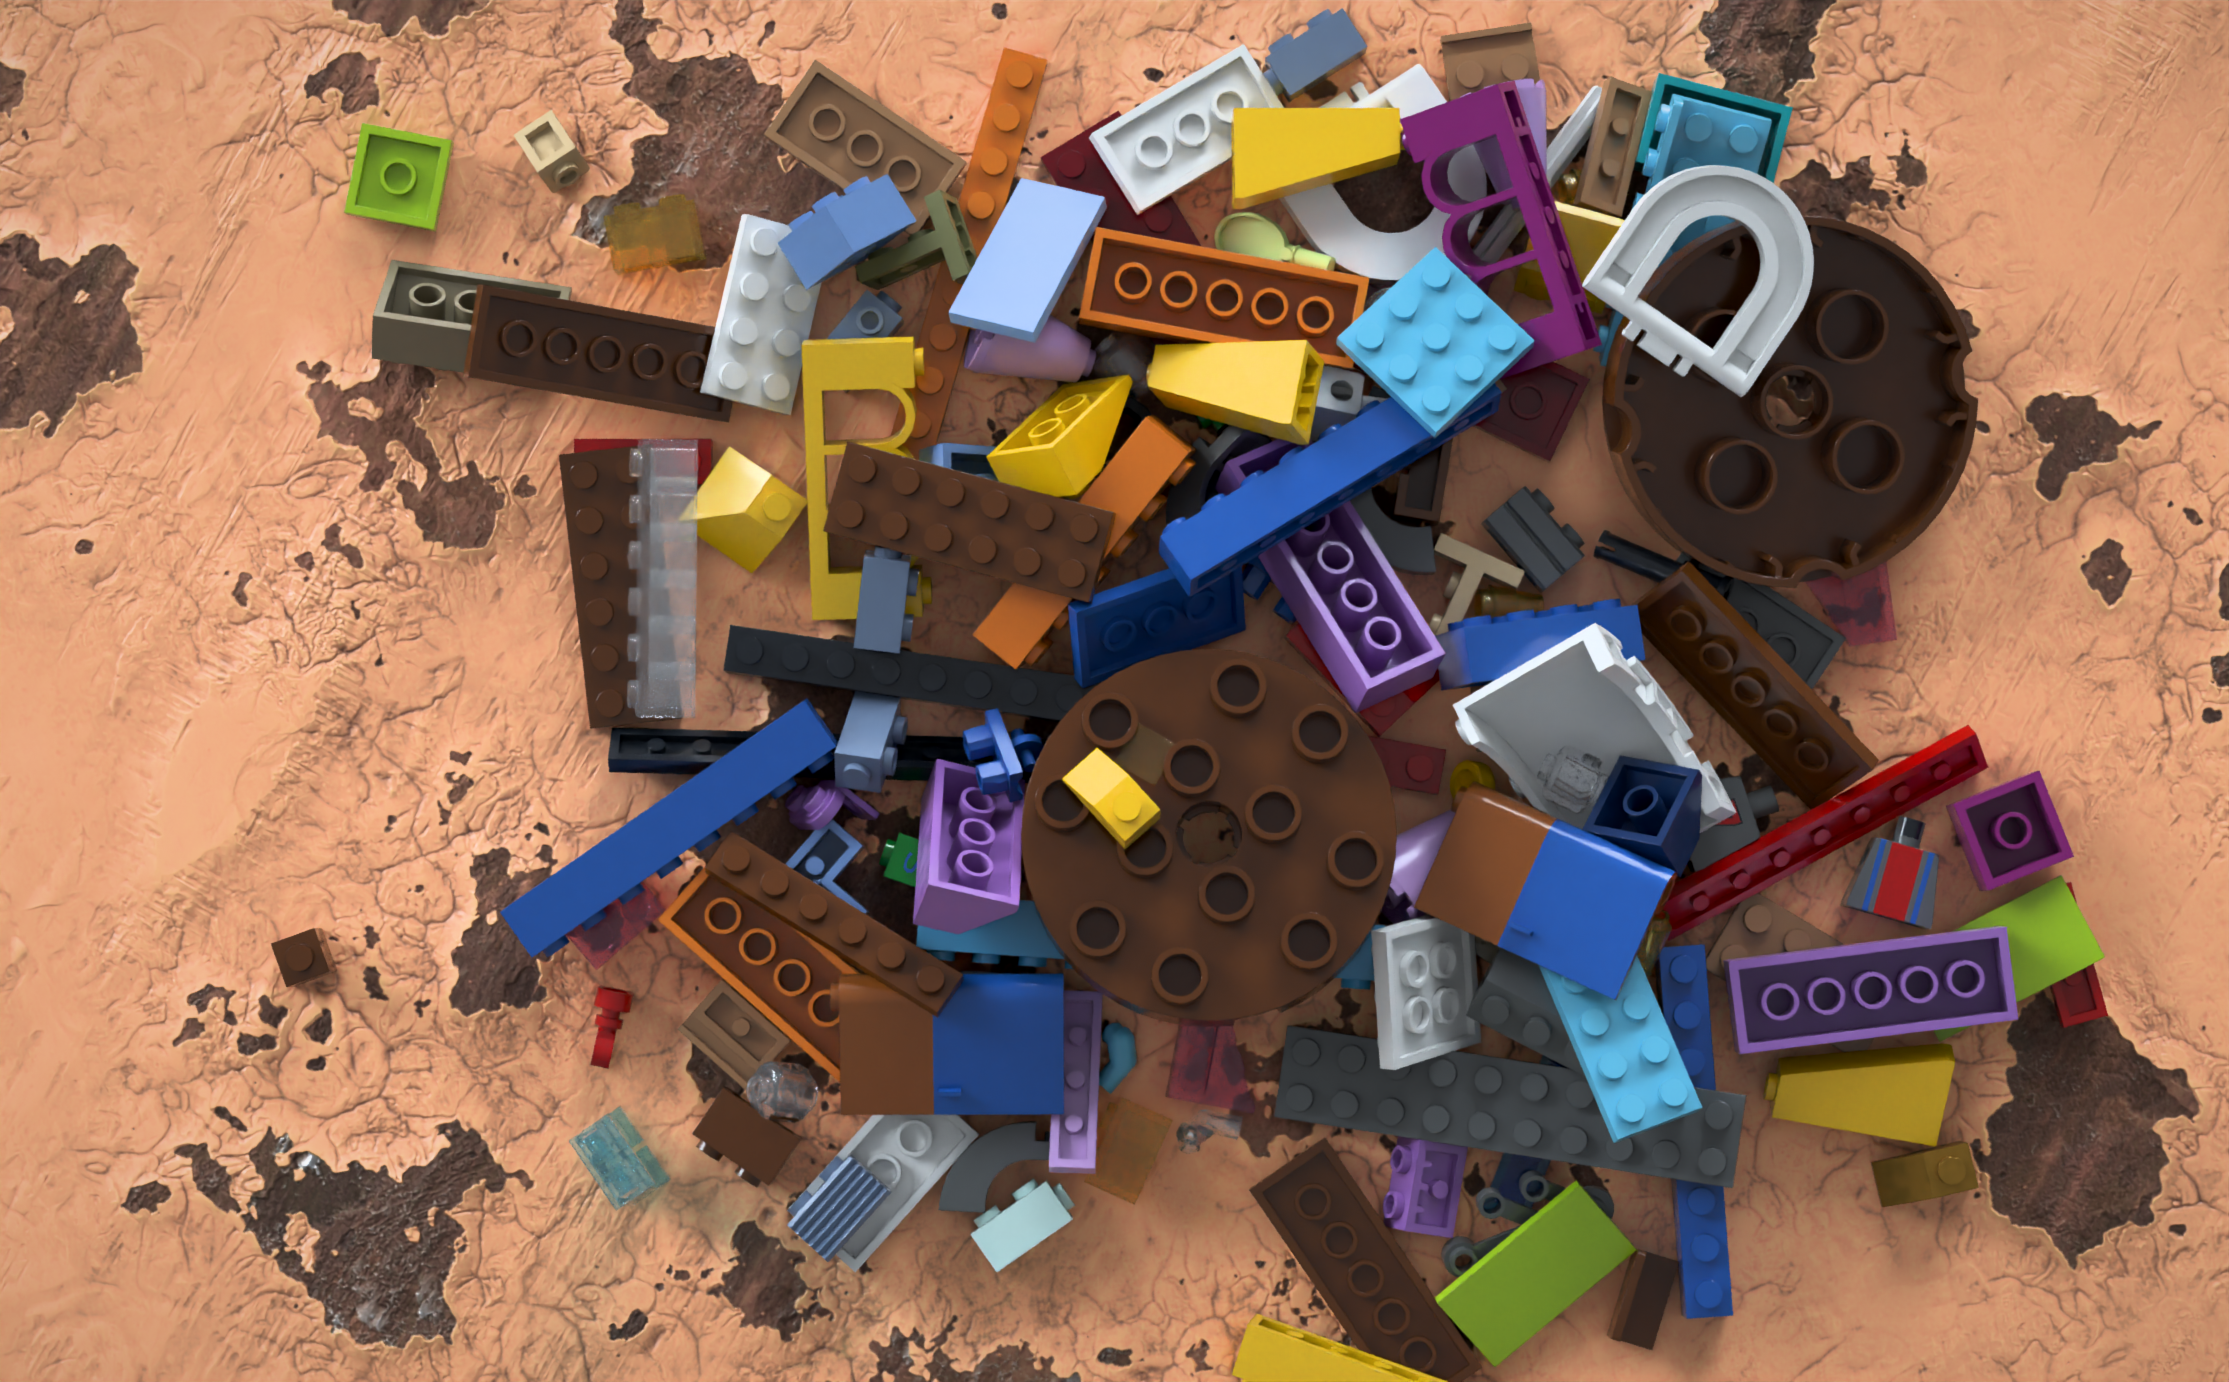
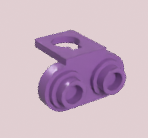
(817, 805)

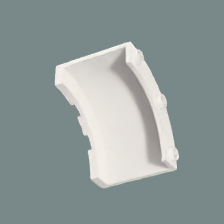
(1585, 699)

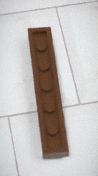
(834, 924)

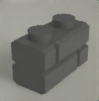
(1534, 538)

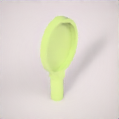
(1263, 238)

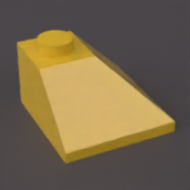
(745, 510)

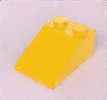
(1063, 439)

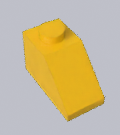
(1112, 797)

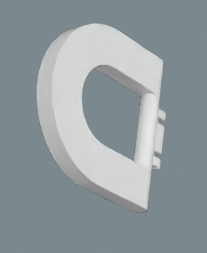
(1371, 253)
(1769, 308)

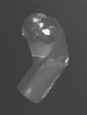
(1204, 1125)

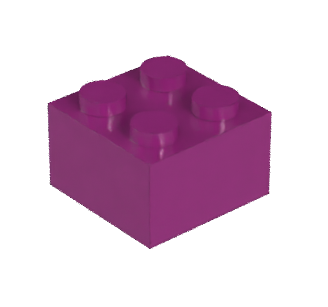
(2009, 831)

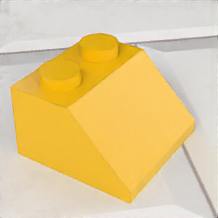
(1587, 237)

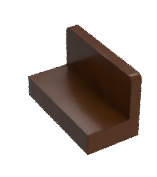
(1642, 1299)

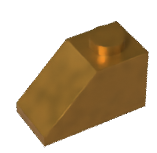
(1925, 1174)

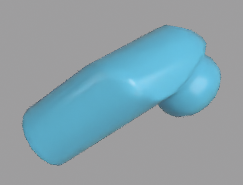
(1121, 1055)

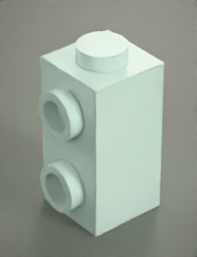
(1024, 1224)

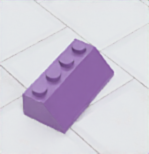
(966, 852)

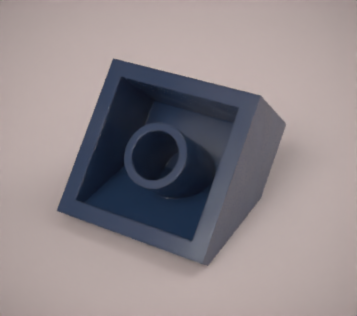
(1650, 811)

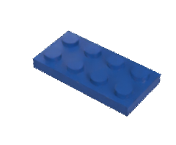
(1150, 620)

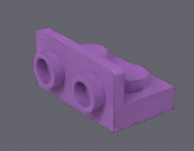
(1424, 1187)

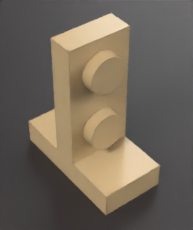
(1463, 587)

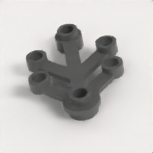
(1512, 1211)

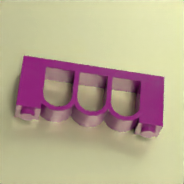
(1468, 120)

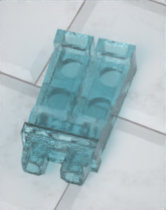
(612, 1162)

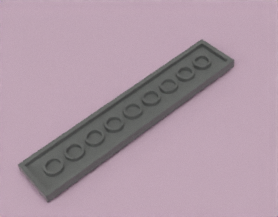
(1497, 1108)

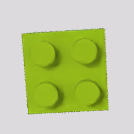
(399, 177)

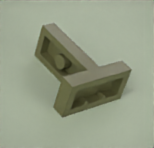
(925, 248)

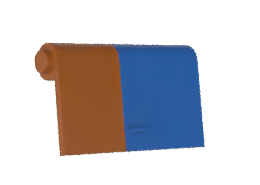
(1544, 889)
(984, 1055)

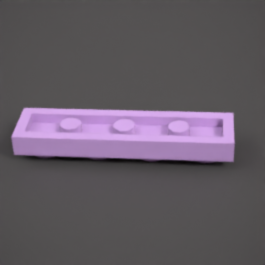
(1075, 1132)

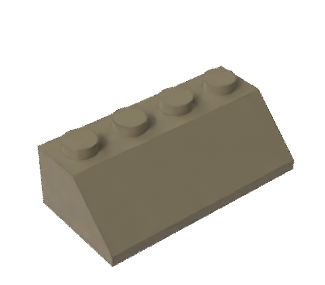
(428, 313)

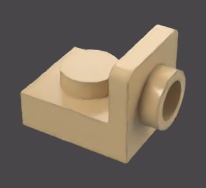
(552, 152)

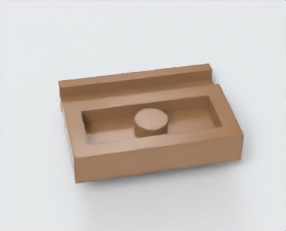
(1488, 58)
(733, 1033)

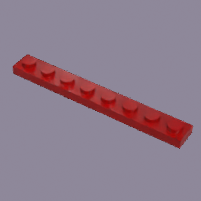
(1824, 829)

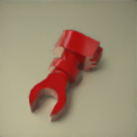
(612, 1003)

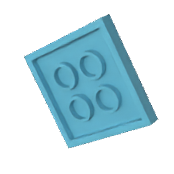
(1435, 342)

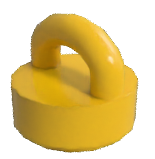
(1468, 772)

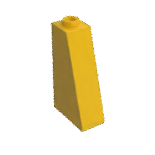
(1306, 148)
(1242, 384)
(1869, 1092)

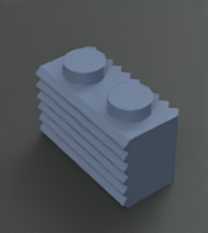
(838, 1207)

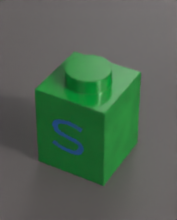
(901, 859)

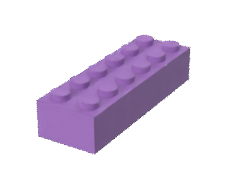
(1345, 596)
(1870, 989)

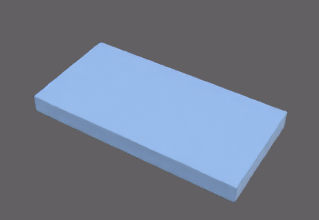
(1027, 260)

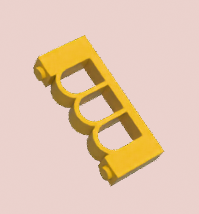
(851, 365)

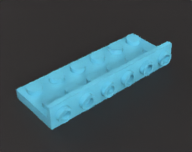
(1692, 137)

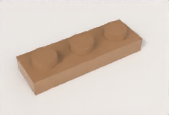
(1612, 147)

